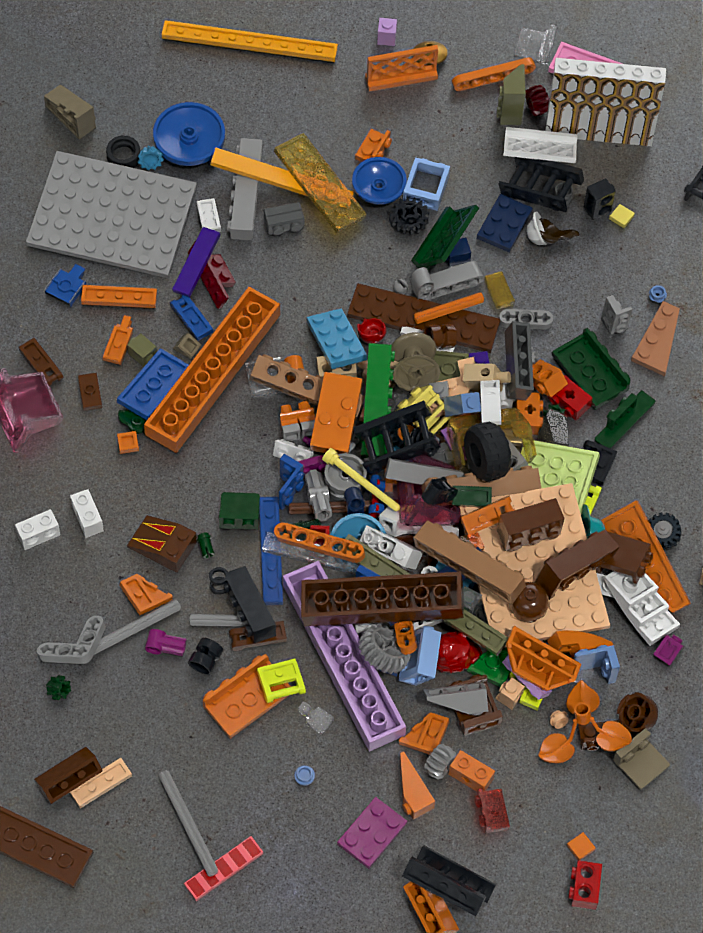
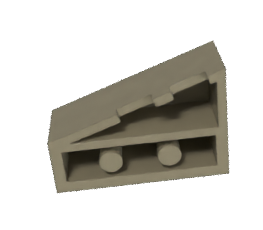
(71, 110)

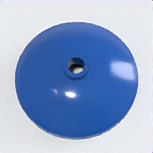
(379, 173)

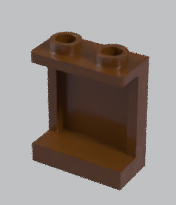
(630, 558)
(474, 723)

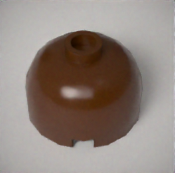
(531, 603)
(637, 712)

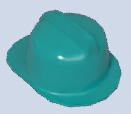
(590, 523)

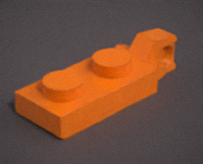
(118, 341)

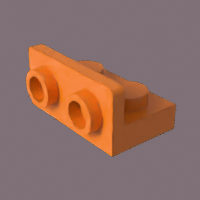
(373, 145)

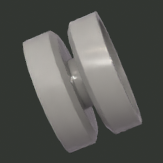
(339, 481)

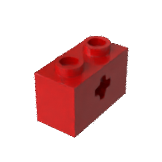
(572, 399)

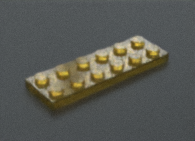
(320, 182)

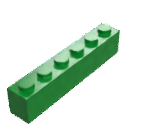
(378, 391)

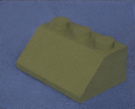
(512, 97)

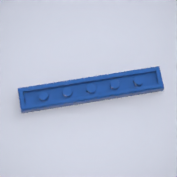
(270, 563)

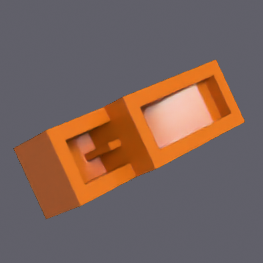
(575, 640)

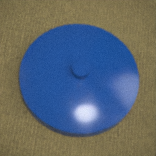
(188, 133)

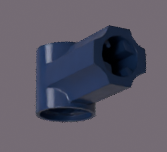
(354, 500)

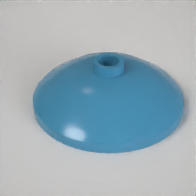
(355, 525)

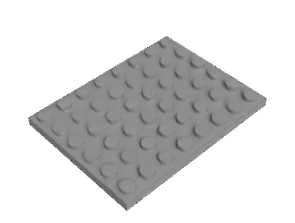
(111, 214)

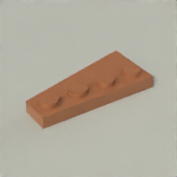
(656, 343)

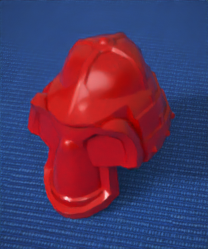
(456, 653)

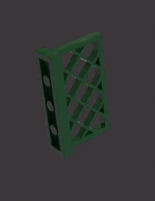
(443, 236)

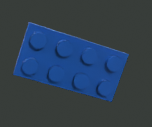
(152, 384)

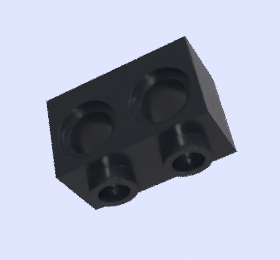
(599, 198)

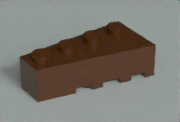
(576, 562)

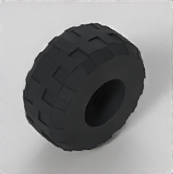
(487, 451)

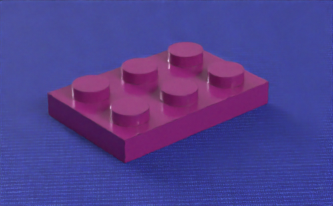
(372, 832)

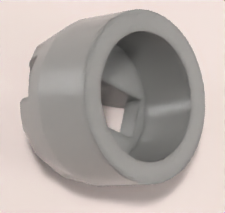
(398, 288)

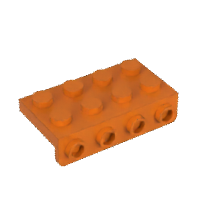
(240, 699)

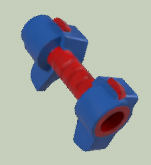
(376, 508)

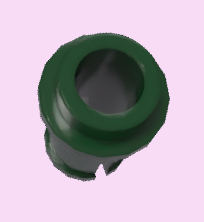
(204, 540)

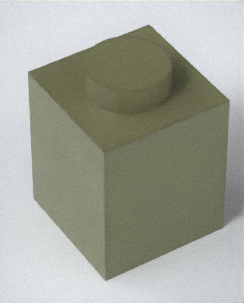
(141, 349)

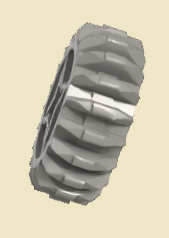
(381, 649)

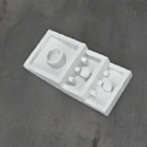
(642, 606)

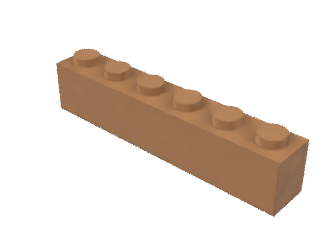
(513, 483)
(469, 561)

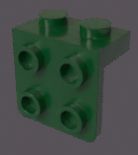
(239, 510)

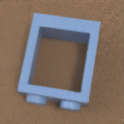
(430, 199)
(424, 660)

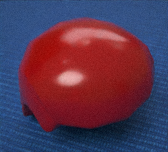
(371, 330)

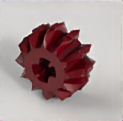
(537, 99)

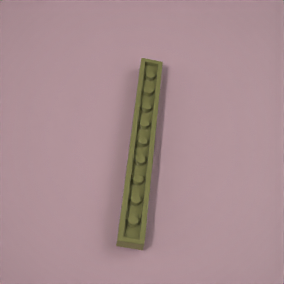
(469, 625)

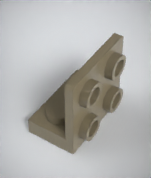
(641, 760)

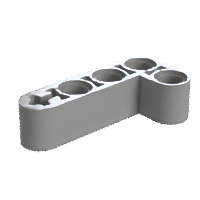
(447, 281)

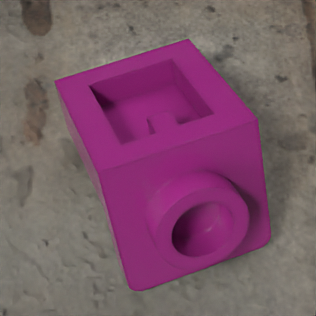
(669, 649)

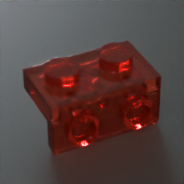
(493, 810)

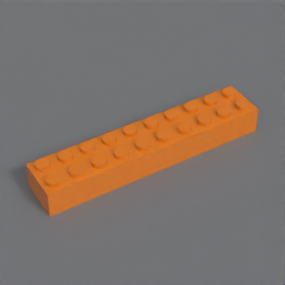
(212, 369)

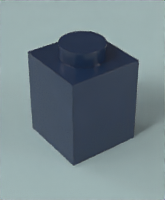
(460, 254)

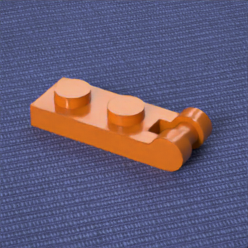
(485, 516)

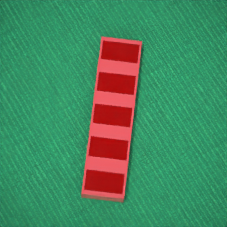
(227, 866)

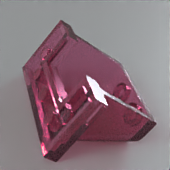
(26, 407)

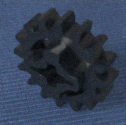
(409, 216)

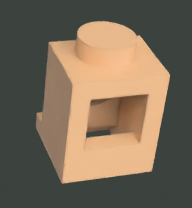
(510, 693)

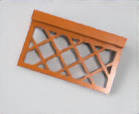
(397, 75)

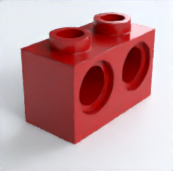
(588, 885)

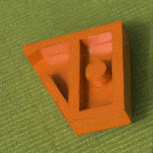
(143, 594)

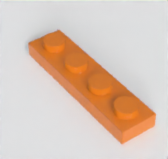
(119, 296)

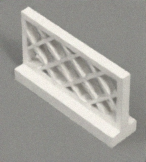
(538, 143)

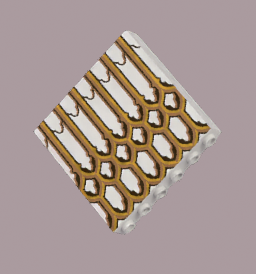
(605, 101)

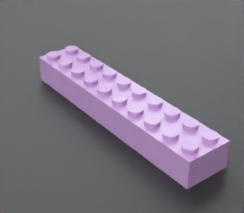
(352, 675)

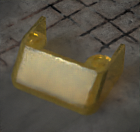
(510, 419)

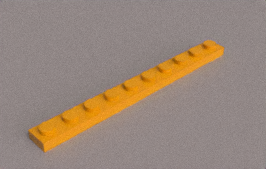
(249, 41)

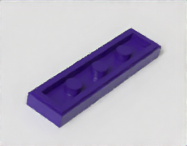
(196, 261)

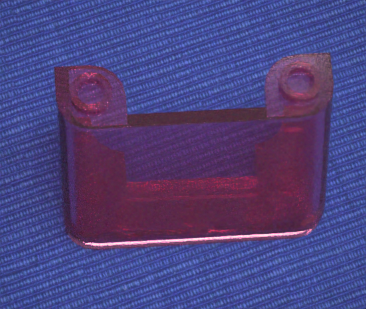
(415, 510)

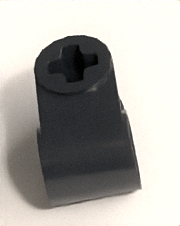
(439, 492)

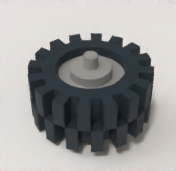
(666, 529)

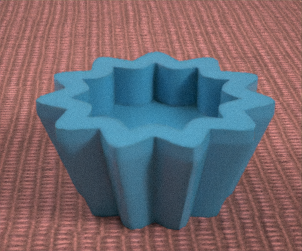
(150, 158)

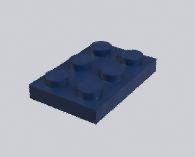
(504, 223)

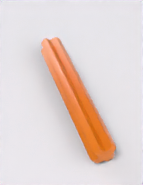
(448, 308)

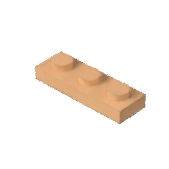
(100, 784)

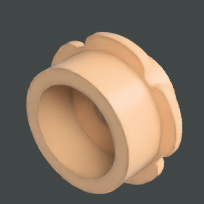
(559, 719)

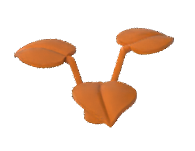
(582, 703)

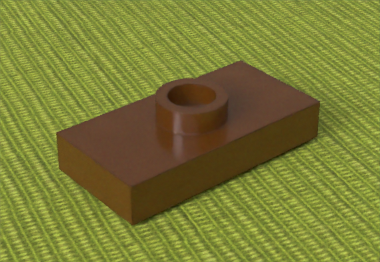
(90, 391)

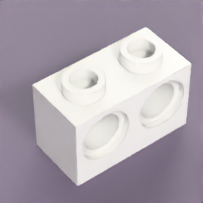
(86, 513)
(37, 529)

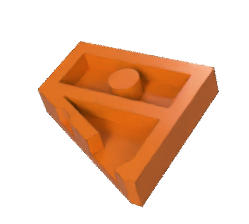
(426, 734)

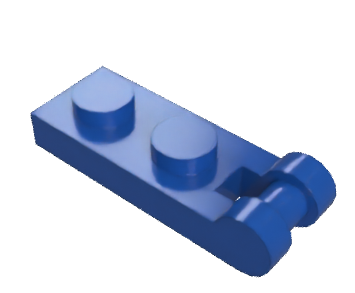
(191, 317)

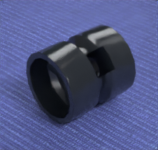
(207, 653)

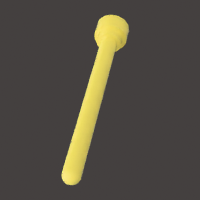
(332, 458)

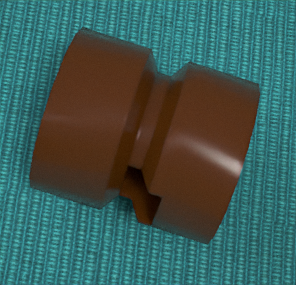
(443, 335)

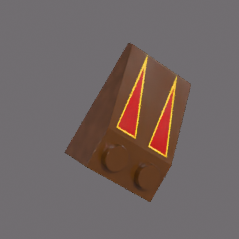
(163, 542)

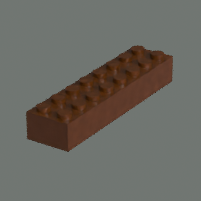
(382, 599)

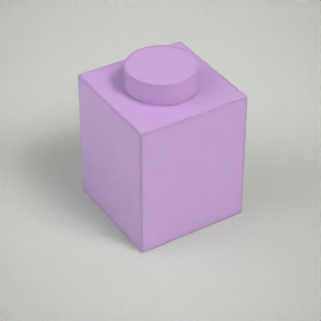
(387, 31)

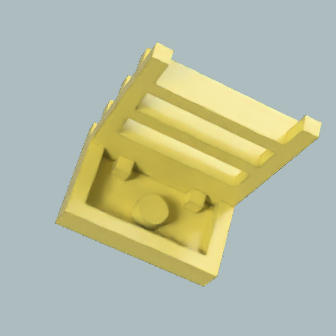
(429, 396)

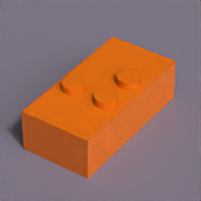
(336, 413)

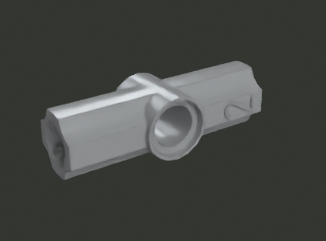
(318, 495)

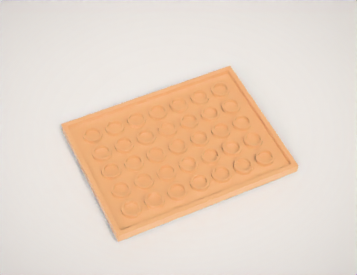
(573, 609)

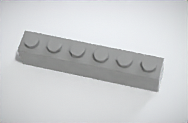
(245, 194)

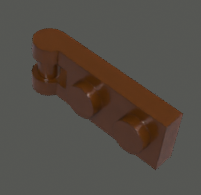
(40, 360)
(238, 644)

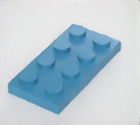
(336, 338)

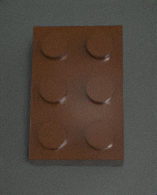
(530, 525)

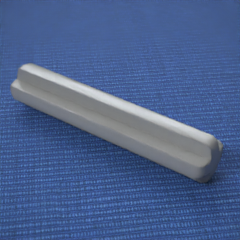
(215, 620)

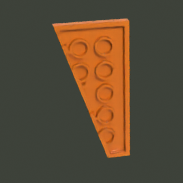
(633, 523)

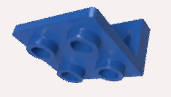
(293, 474)

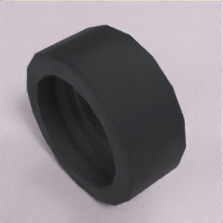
(123, 141)

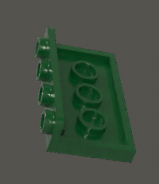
(592, 368)

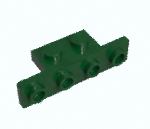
(622, 419)

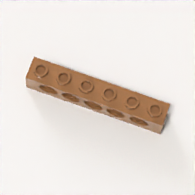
(295, 389)

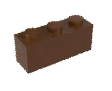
(68, 775)

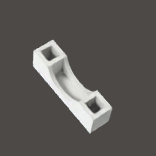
(391, 523)

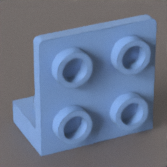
(603, 657)

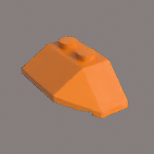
(539, 662)

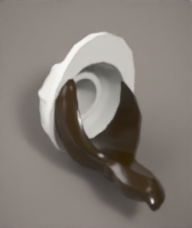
(544, 232)

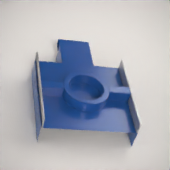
(67, 285)

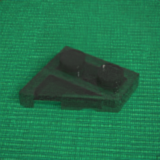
(554, 429)

